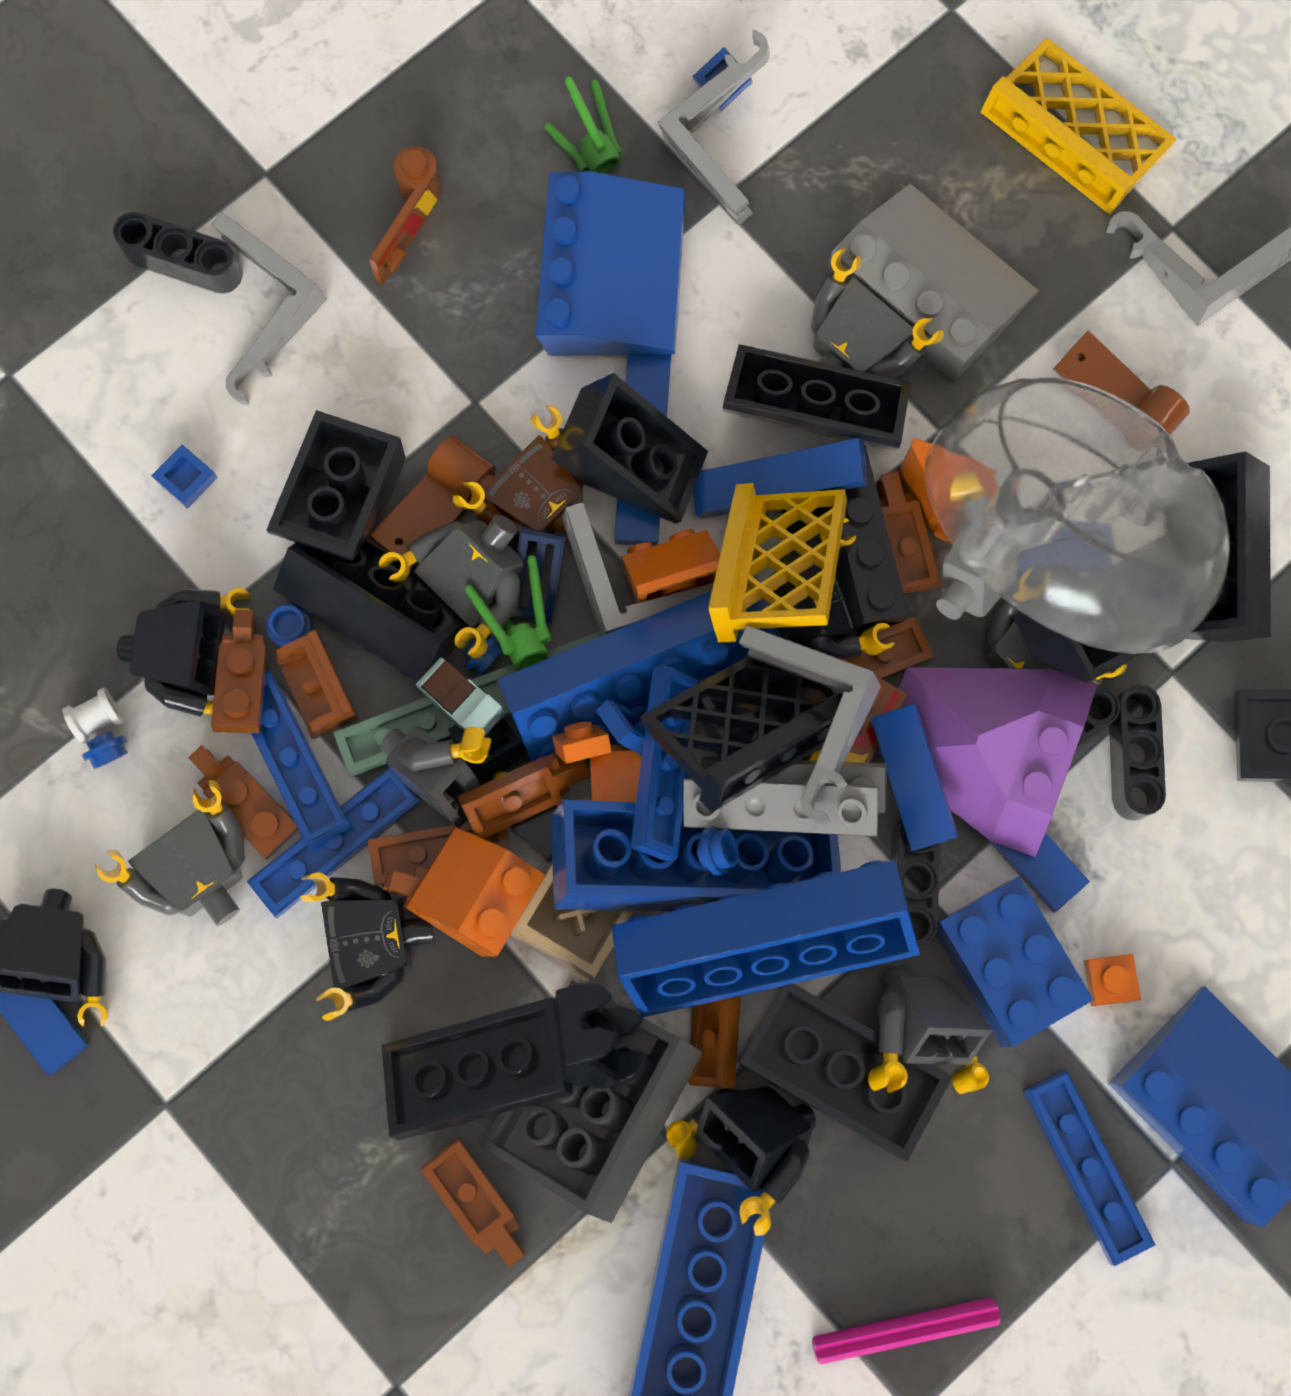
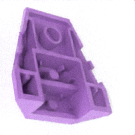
(1001, 743)

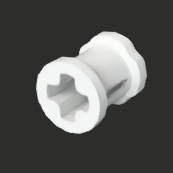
(92, 715)

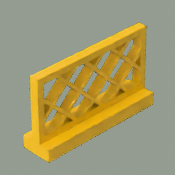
(1059, 142)
(743, 558)

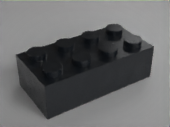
(826, 1064)

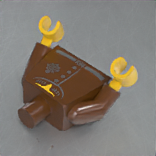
(531, 488)

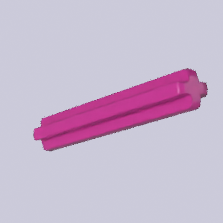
(906, 1330)

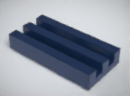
(543, 538)

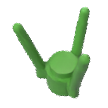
(599, 151)
(521, 642)

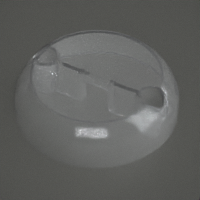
(1080, 513)

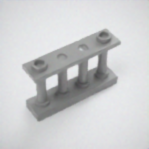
(777, 802)

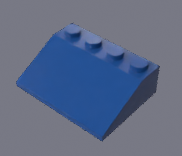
(610, 266)
(1217, 1105)

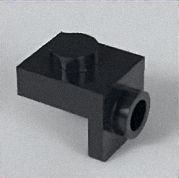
(503, 749)

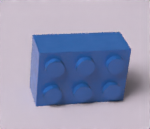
(1012, 963)

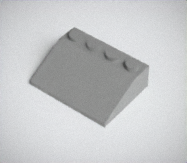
(936, 270)

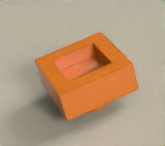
(581, 742)
(1112, 980)

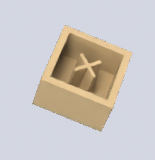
(568, 936)

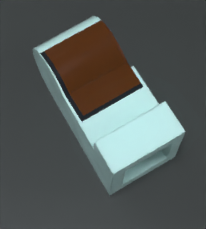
(459, 698)

